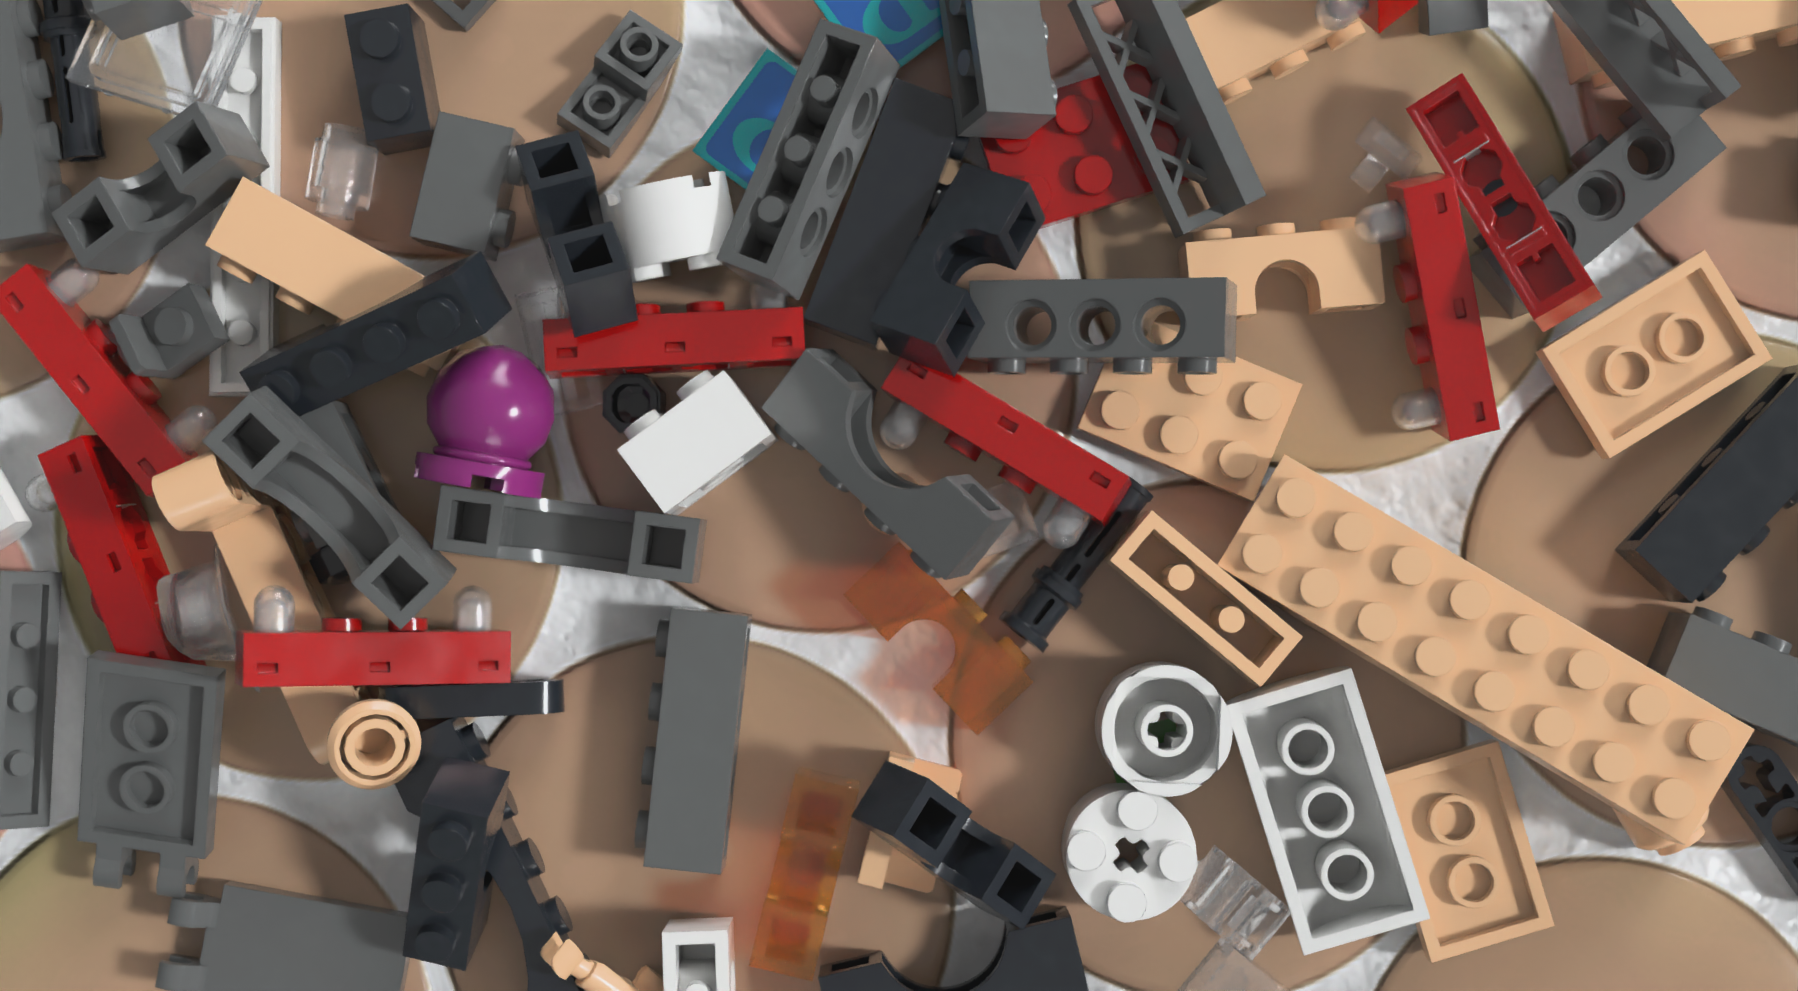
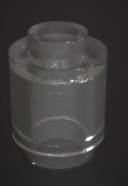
(341, 172)

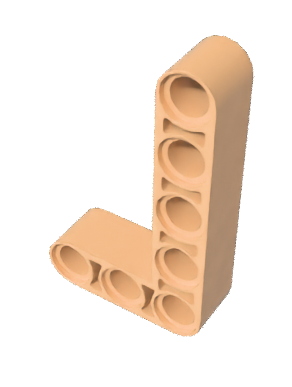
(259, 552)

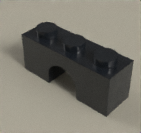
(975, 223)
(576, 241)
(944, 841)
(451, 857)

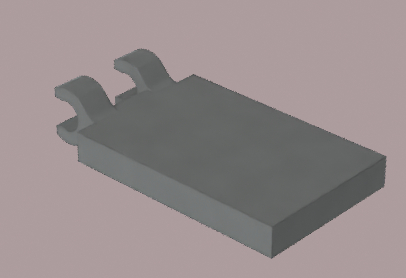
(150, 766)
(286, 943)

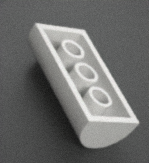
(1326, 809)

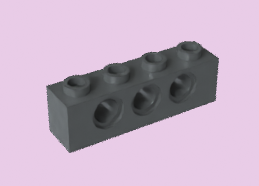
(809, 159)
(1622, 193)
(1203, 305)

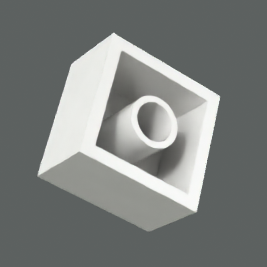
(695, 442)

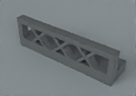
(1651, 58)
(1188, 102)
(27, 694)

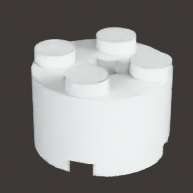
(670, 223)
(1186, 755)
(1124, 888)

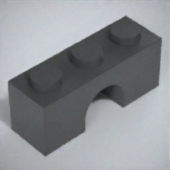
(131, 219)

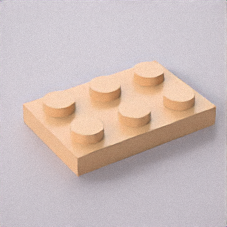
(1653, 355)
(1199, 425)
(1468, 850)

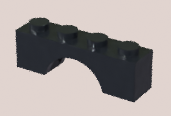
(384, 339)
(1029, 959)

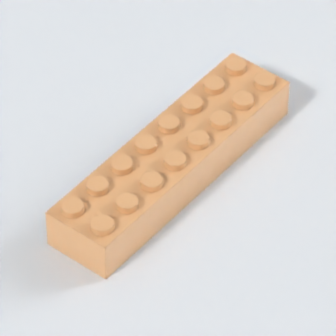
(1485, 651)

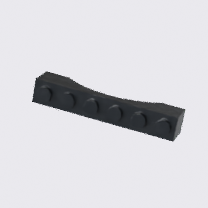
(512, 861)

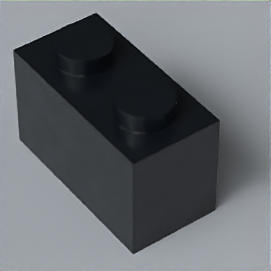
(393, 78)

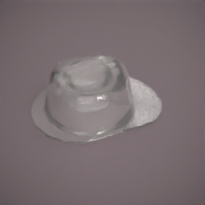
(198, 611)

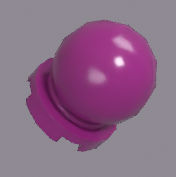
(489, 418)

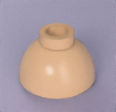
(373, 744)

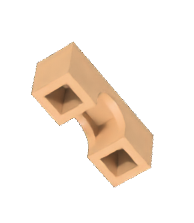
(1332, 263)

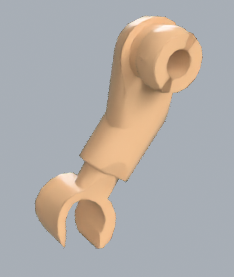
(593, 975)

